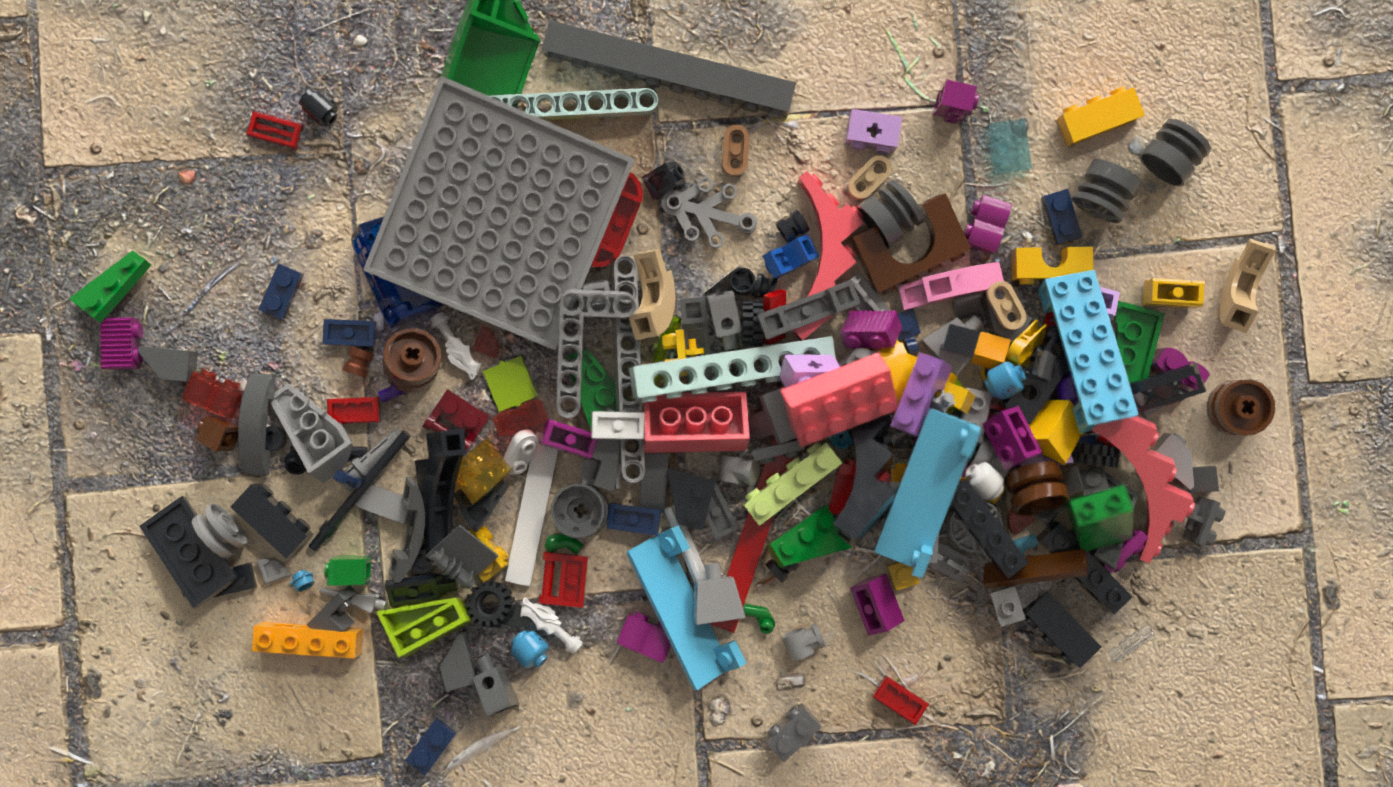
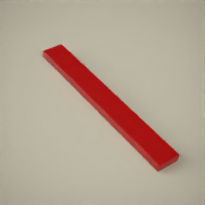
(751, 542)

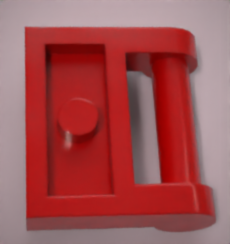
(572, 579)

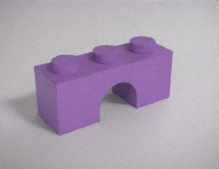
(926, 378)

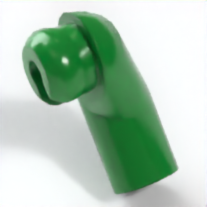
(559, 541)
(762, 616)

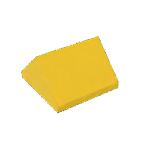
(1056, 430)

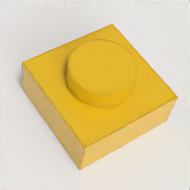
(902, 576)

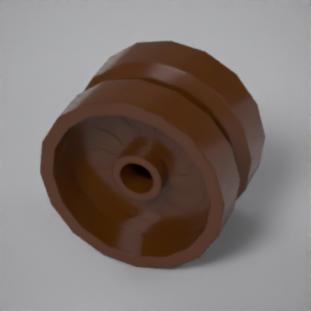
(411, 360)
(1241, 407)
(1037, 488)

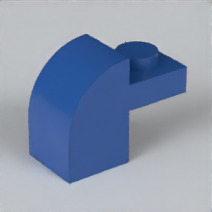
(790, 256)

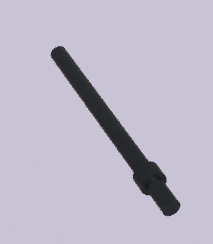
(329, 527)

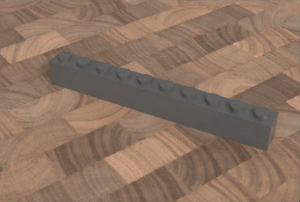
(668, 68)

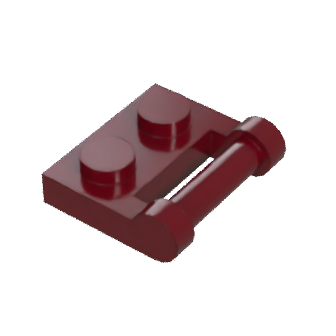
(459, 413)

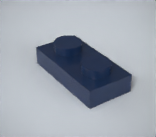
(1061, 216)
(281, 291)
(349, 332)
(634, 519)
(430, 746)

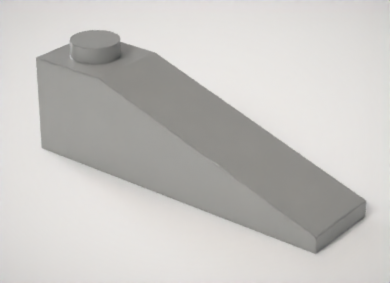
(314, 433)

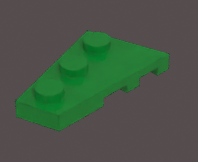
(111, 286)
(1137, 337)
(596, 386)
(808, 540)

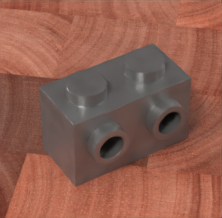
(792, 731)

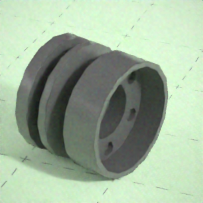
(1175, 152)
(1106, 190)
(895, 210)
(565, 512)

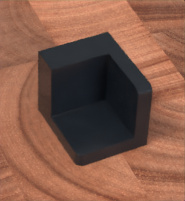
(960, 341)

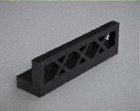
(1167, 378)

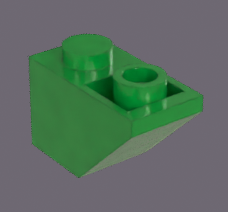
(348, 570)

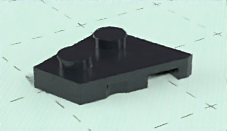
(478, 512)

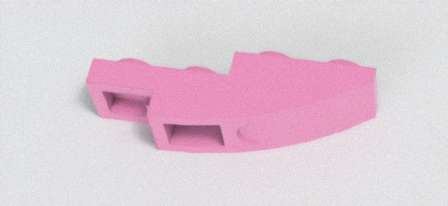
(949, 285)

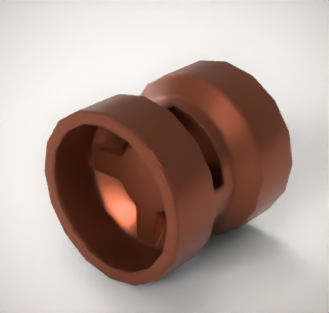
(357, 363)

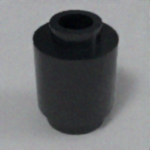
(318, 108)

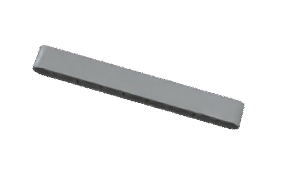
(630, 357)

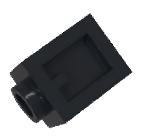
(664, 179)

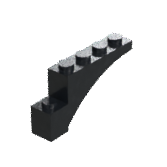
(437, 482)

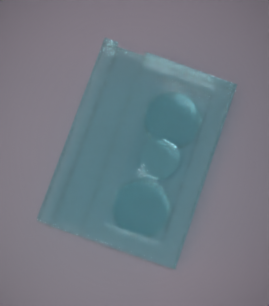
(1009, 146)

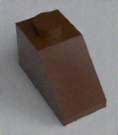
(217, 434)

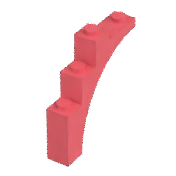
(834, 227)
(1162, 500)

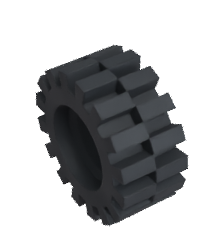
(751, 330)
(1096, 455)
(477, 597)

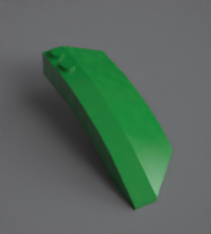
(492, 48)

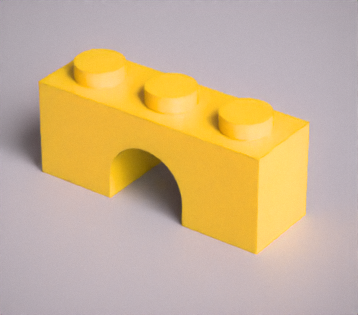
(1029, 265)

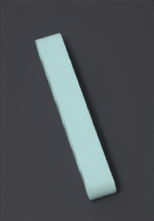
(583, 98)

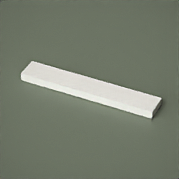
(532, 515)

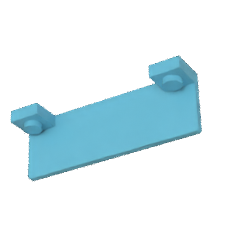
(1089, 349)
(927, 490)
(674, 602)

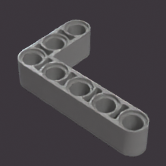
(574, 340)

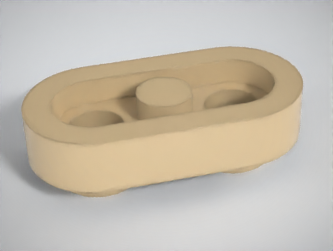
(869, 178)
(1008, 304)

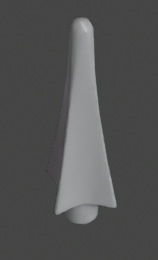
(942, 402)
(367, 602)

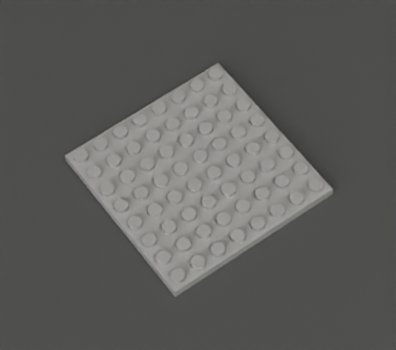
(498, 212)

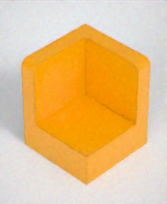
(990, 350)

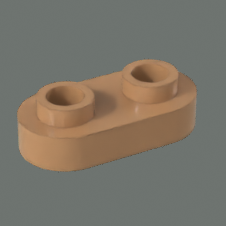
(735, 151)

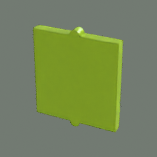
(510, 383)

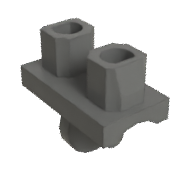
(1201, 520)

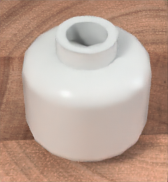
(985, 481)

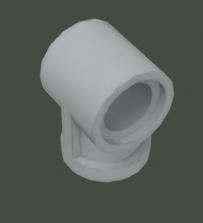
(738, 470)
(802, 642)

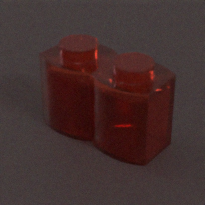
(213, 394)
(526, 415)

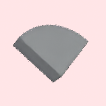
(272, 570)

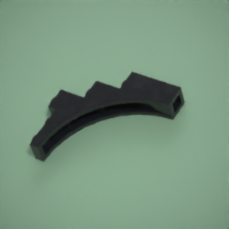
(869, 496)

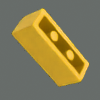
(1100, 115)

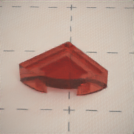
(486, 343)
(1018, 523)

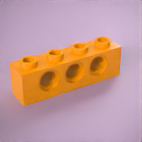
(302, 640)

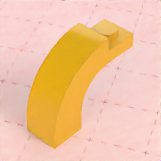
(900, 368)

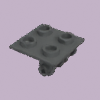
(461, 556)

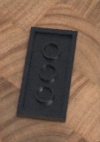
(188, 559)

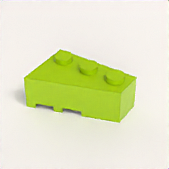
(423, 624)

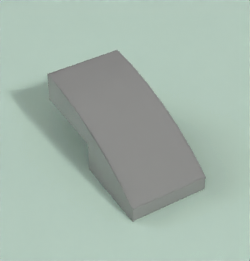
(384, 503)

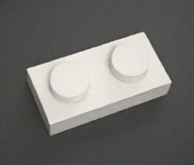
(617, 425)

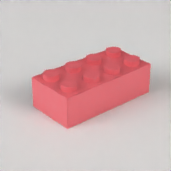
(840, 399)
(696, 423)

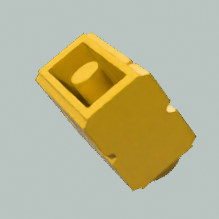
(1173, 293)

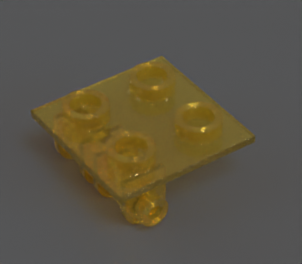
(481, 470)

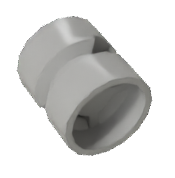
(986, 453)

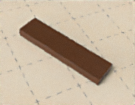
(1040, 569)

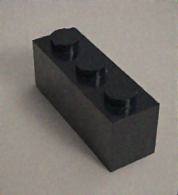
(272, 519)
(1061, 630)

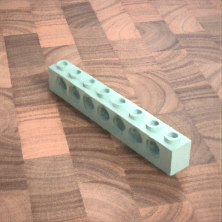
(643, 375)

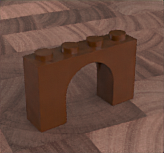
(945, 243)

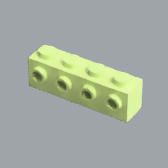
(792, 483)

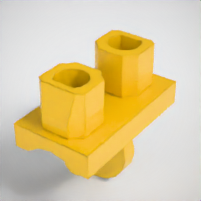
(677, 340)

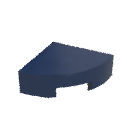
(344, 477)

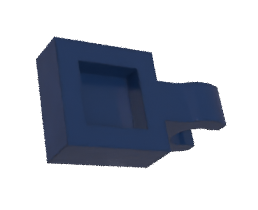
(909, 330)

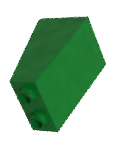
(1101, 518)

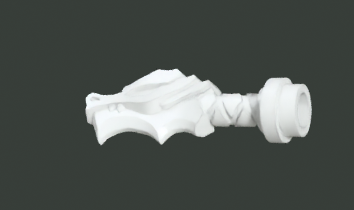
(457, 352)
(545, 619)

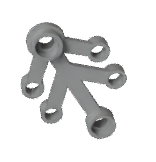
(705, 211)

